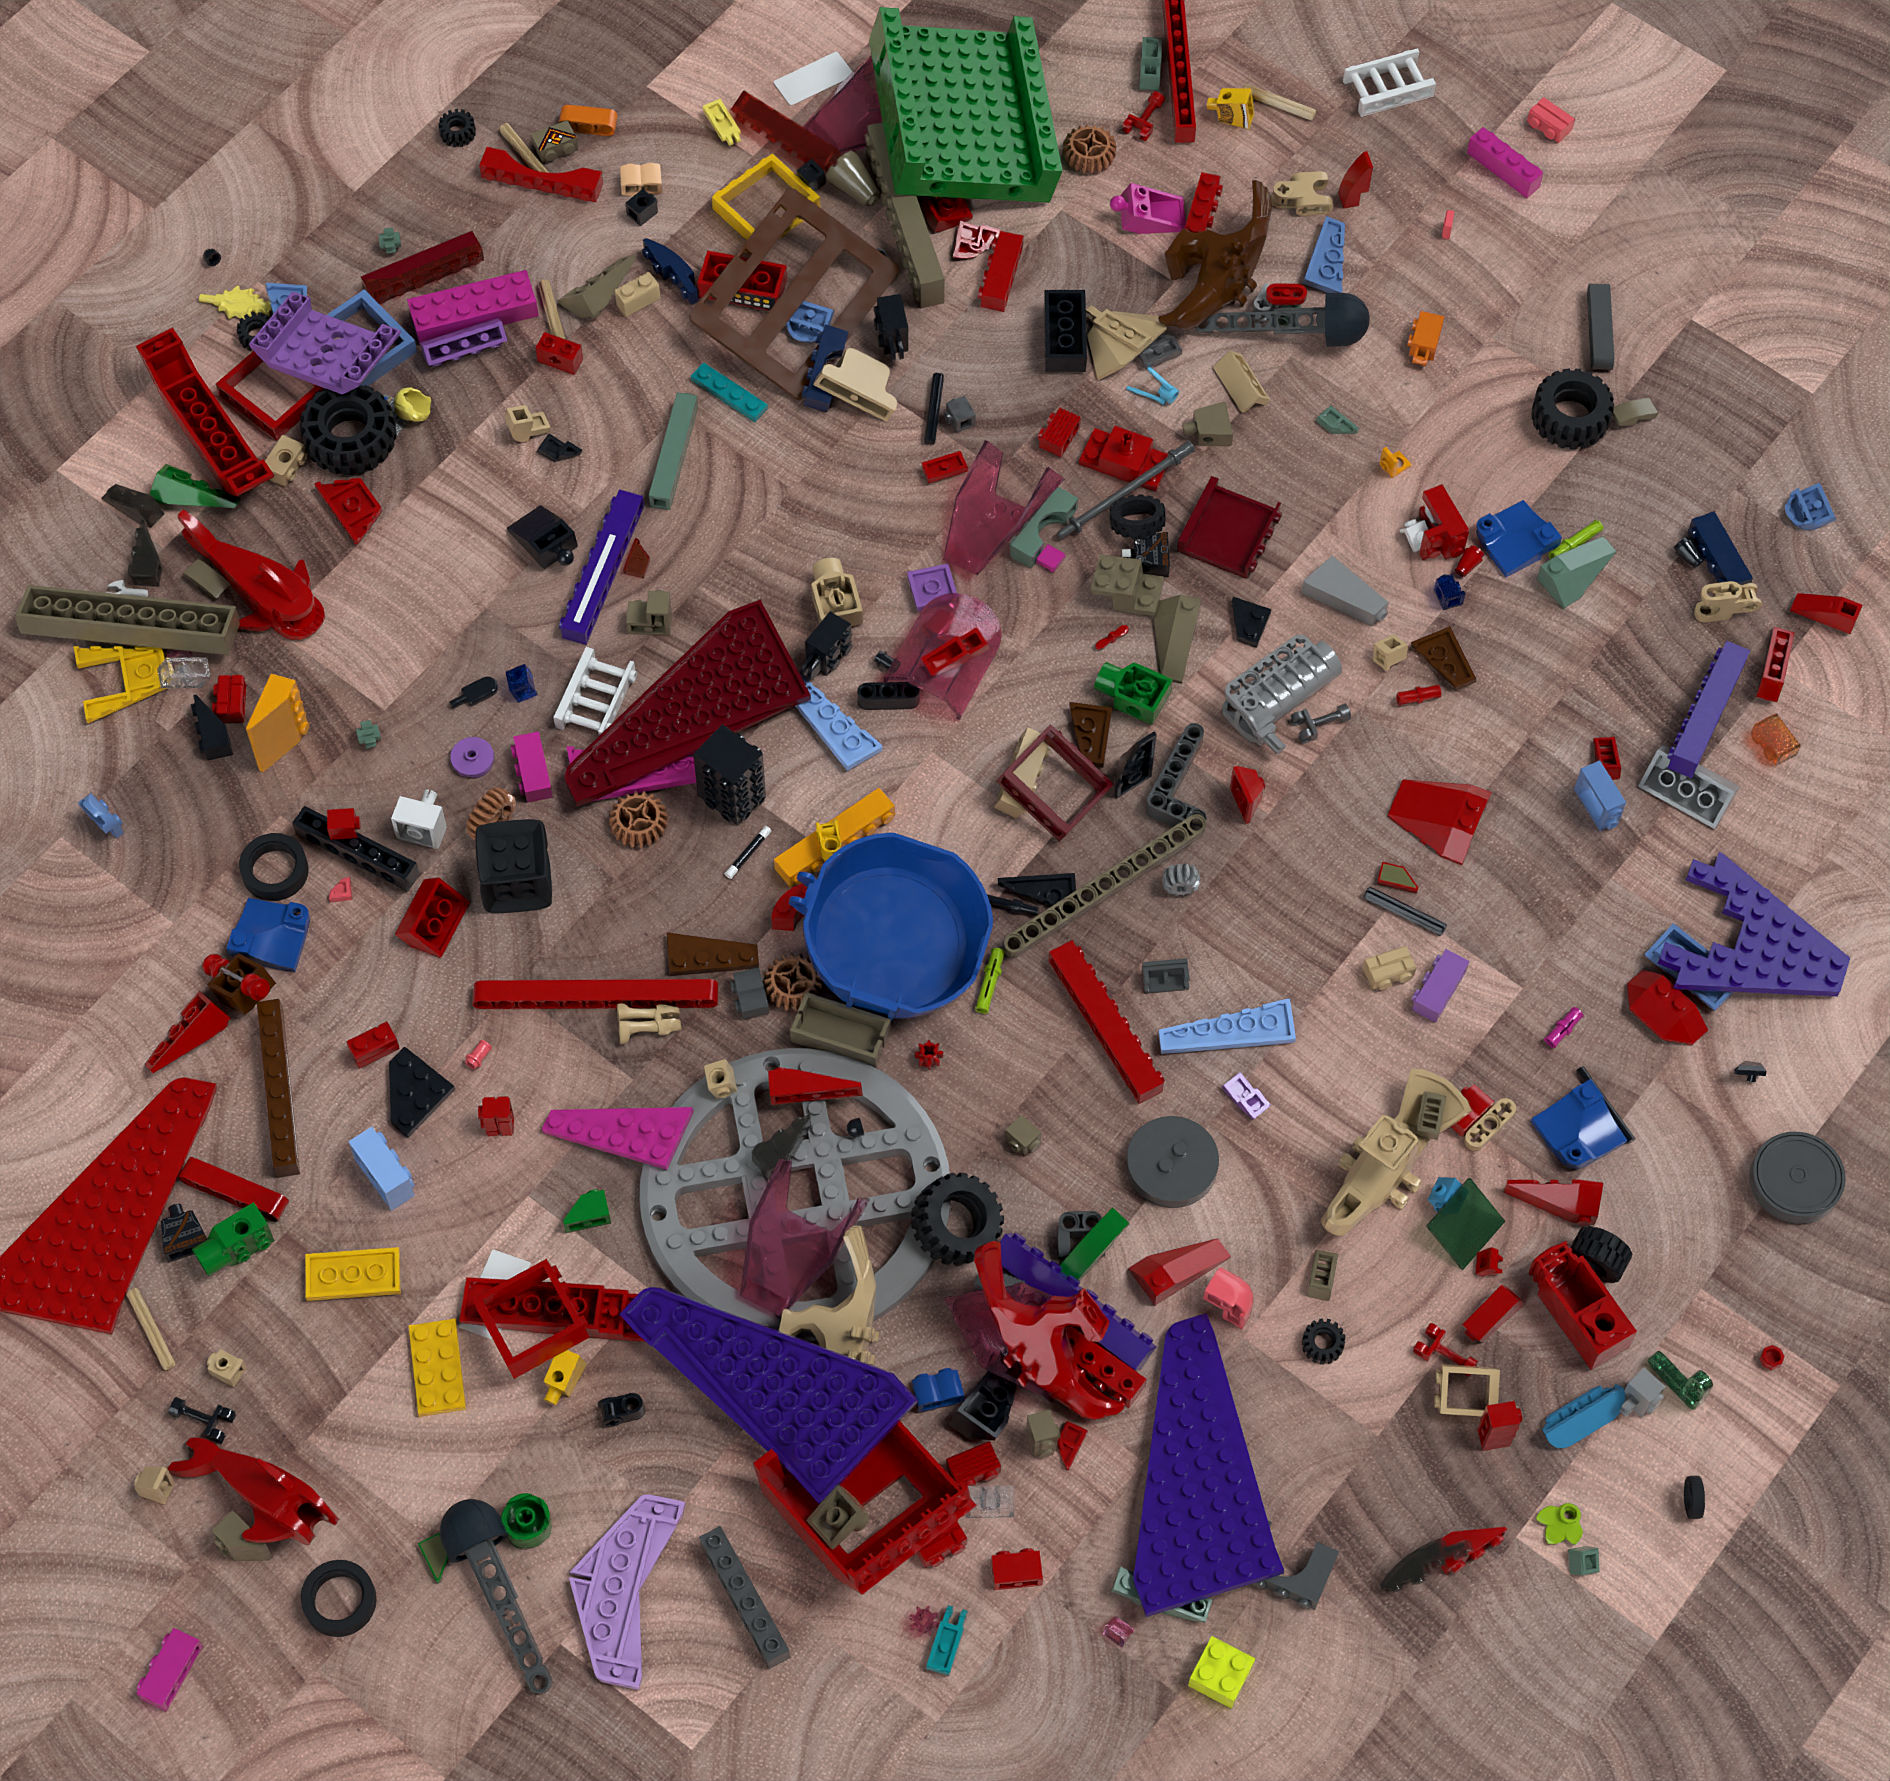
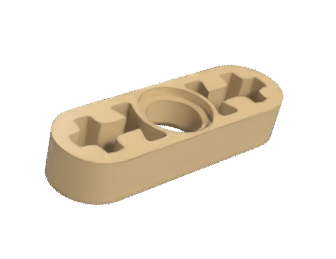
(1488, 1134)

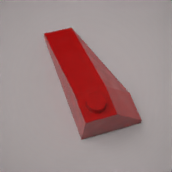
(1571, 1202)

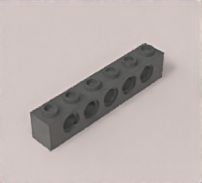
(744, 1597)

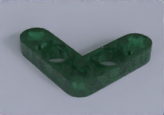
(1690, 1391)

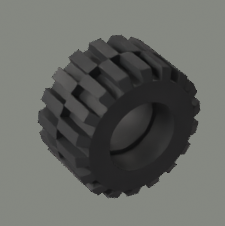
(1603, 1252)

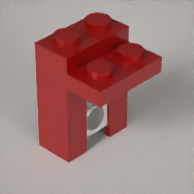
(1446, 528)

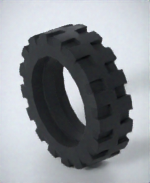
(1137, 528)

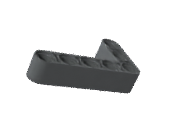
(1173, 780)

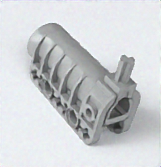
(1278, 688)

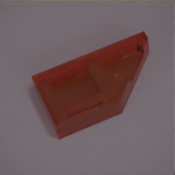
(637, 561)

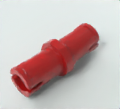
(1418, 694)

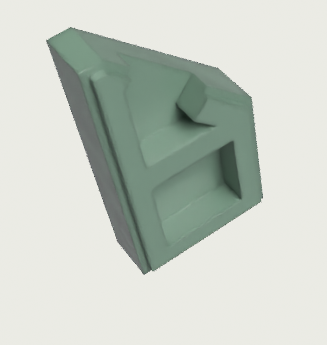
(1336, 422)

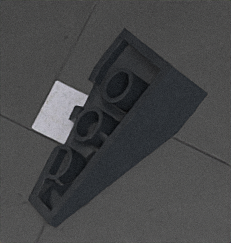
(985, 1409)

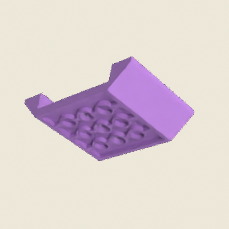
(299, 336)

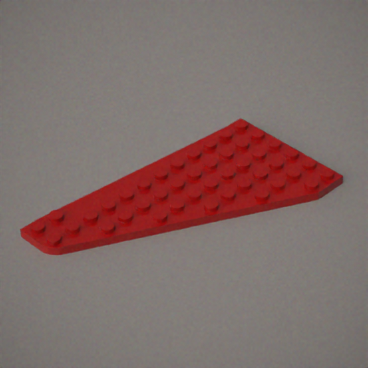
(91, 1239)

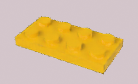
(352, 1274)
(437, 1367)

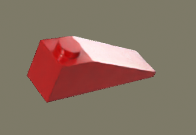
(1775, 664)
(803, 1086)

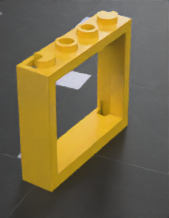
(751, 176)

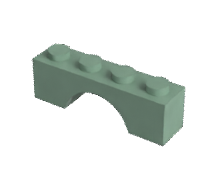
(1056, 509)

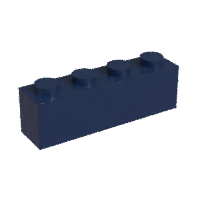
(1718, 550)

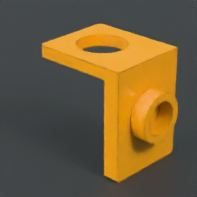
(1390, 461)

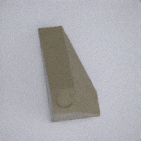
(598, 291)
(1175, 631)

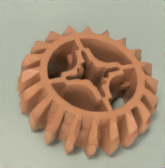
(1097, 141)
(493, 807)
(641, 827)
(778, 975)

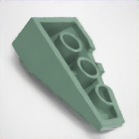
(1572, 572)

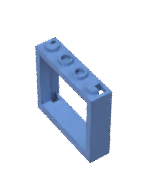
(395, 356)

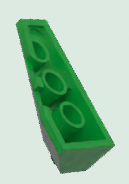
(177, 487)

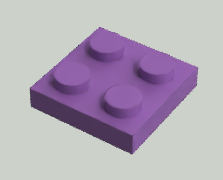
(929, 584)

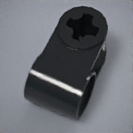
(619, 1409)

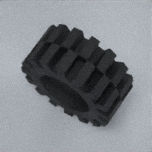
(454, 119)
(248, 325)
(1329, 1329)

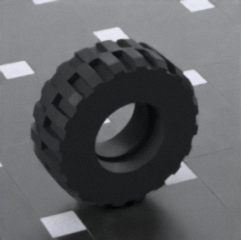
(350, 453)

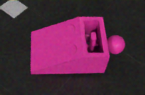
(1149, 210)

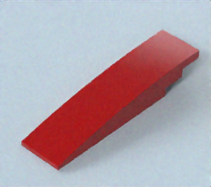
(543, 1311)

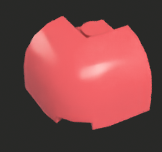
(1231, 1295)

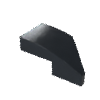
(557, 450)

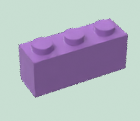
(1439, 985)

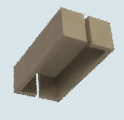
(840, 1029)

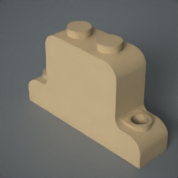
(859, 382)

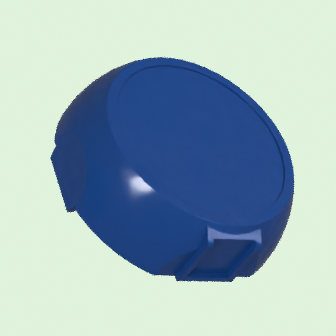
(895, 925)

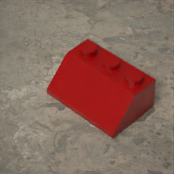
(432, 917)

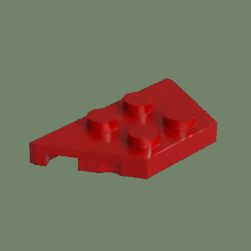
(351, 505)

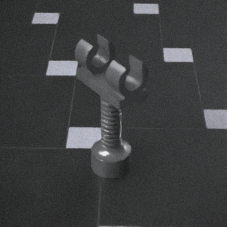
(1307, 735)

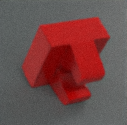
(1487, 1262)

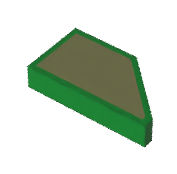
(434, 1555)

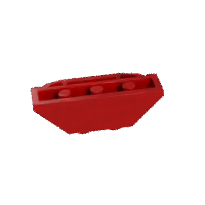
(1665, 1009)

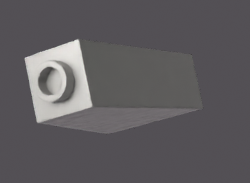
(1345, 591)

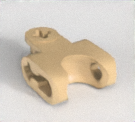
(1301, 194)
(1728, 600)

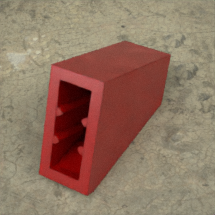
(1492, 1314)

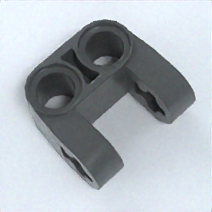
(1080, 1229)

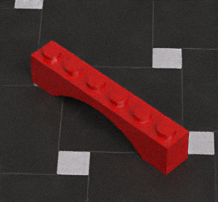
(579, 183)

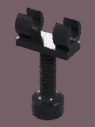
(178, 1408)

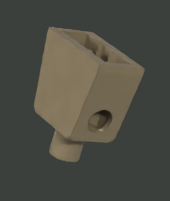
(1210, 426)

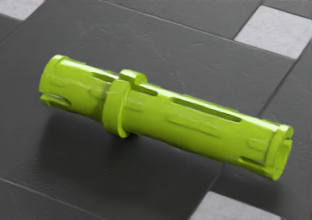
(1577, 539)
(995, 958)

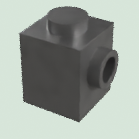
(960, 414)

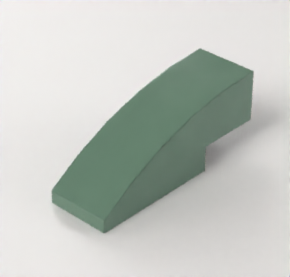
(1150, 63)

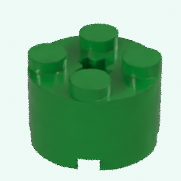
(527, 1534)

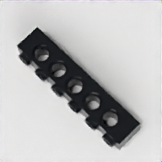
(358, 851)

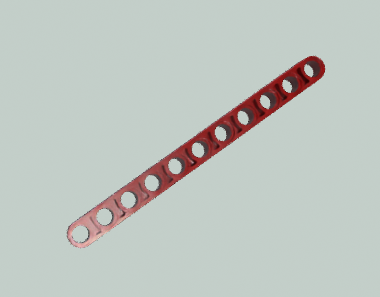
(594, 993)

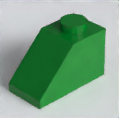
(588, 1212)

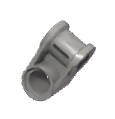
(1262, 305)

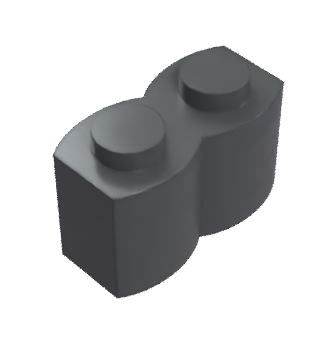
(750, 993)

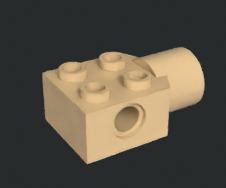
(835, 592)

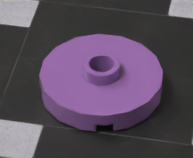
(477, 765)

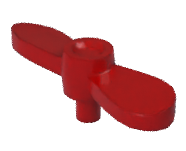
(1112, 636)

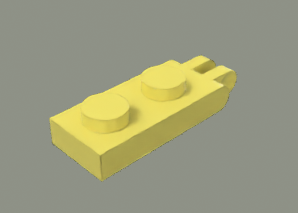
(722, 121)

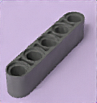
(1600, 326)

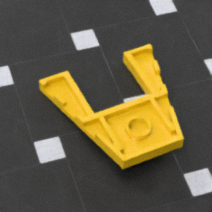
(139, 676)

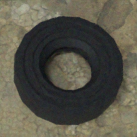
(1694, 1497)

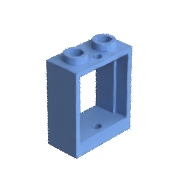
(1600, 796)

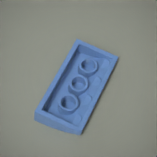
(1679, 938)

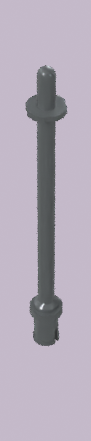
(1174, 457)

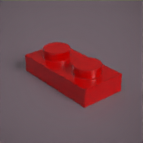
(944, 467)

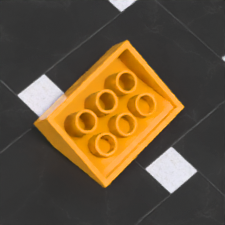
(276, 721)

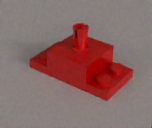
(1123, 455)

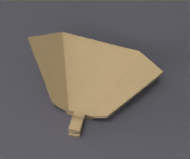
(1119, 338)

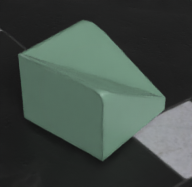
(1583, 1560)

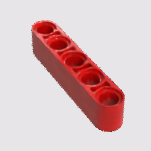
(232, 1188)

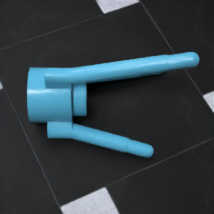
(1167, 392)

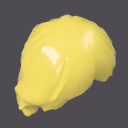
(412, 405)

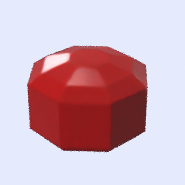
(1772, 1357)

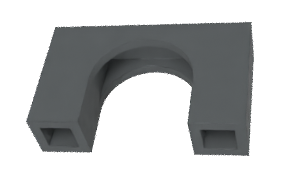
(1309, 1583)

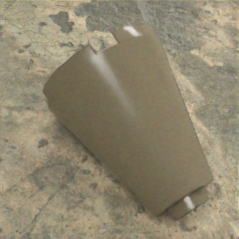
(853, 179)

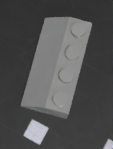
(1702, 796)

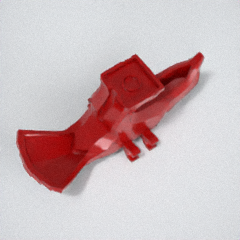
(1040, 1338)

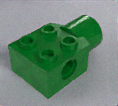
(1135, 689)
(234, 1240)

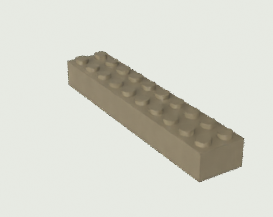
(906, 225)
(127, 619)

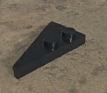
(1042, 888)

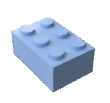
(382, 1168)

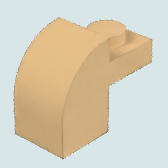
(524, 424)

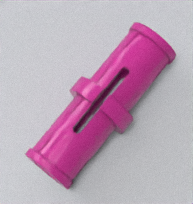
(1563, 1027)

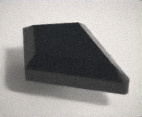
(1751, 1069)

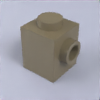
(1023, 1136)

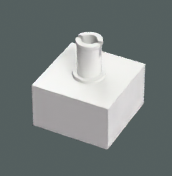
(419, 820)

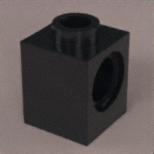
(812, 175)
(641, 207)

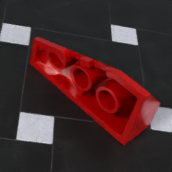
(199, 1023)
(1172, 1270)

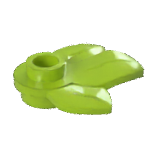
(1558, 1526)

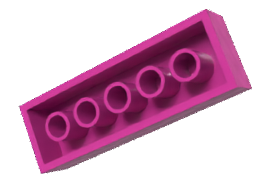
(453, 309)

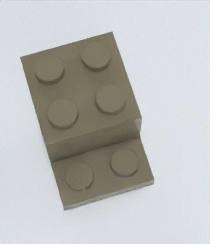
(1127, 585)

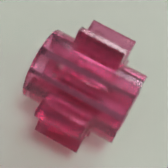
(927, 1627)

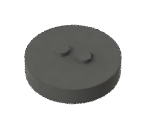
(1172, 1161)
(1797, 1177)

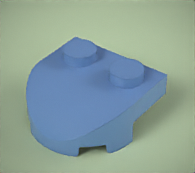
(808, 321)
(1809, 508)
(99, 813)

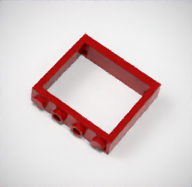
(274, 428)
(547, 1348)

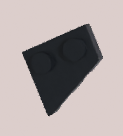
(1249, 621)

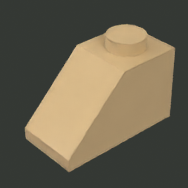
(154, 1484)

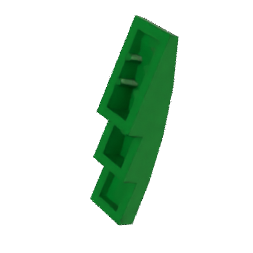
(1094, 1245)

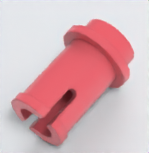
(478, 1054)

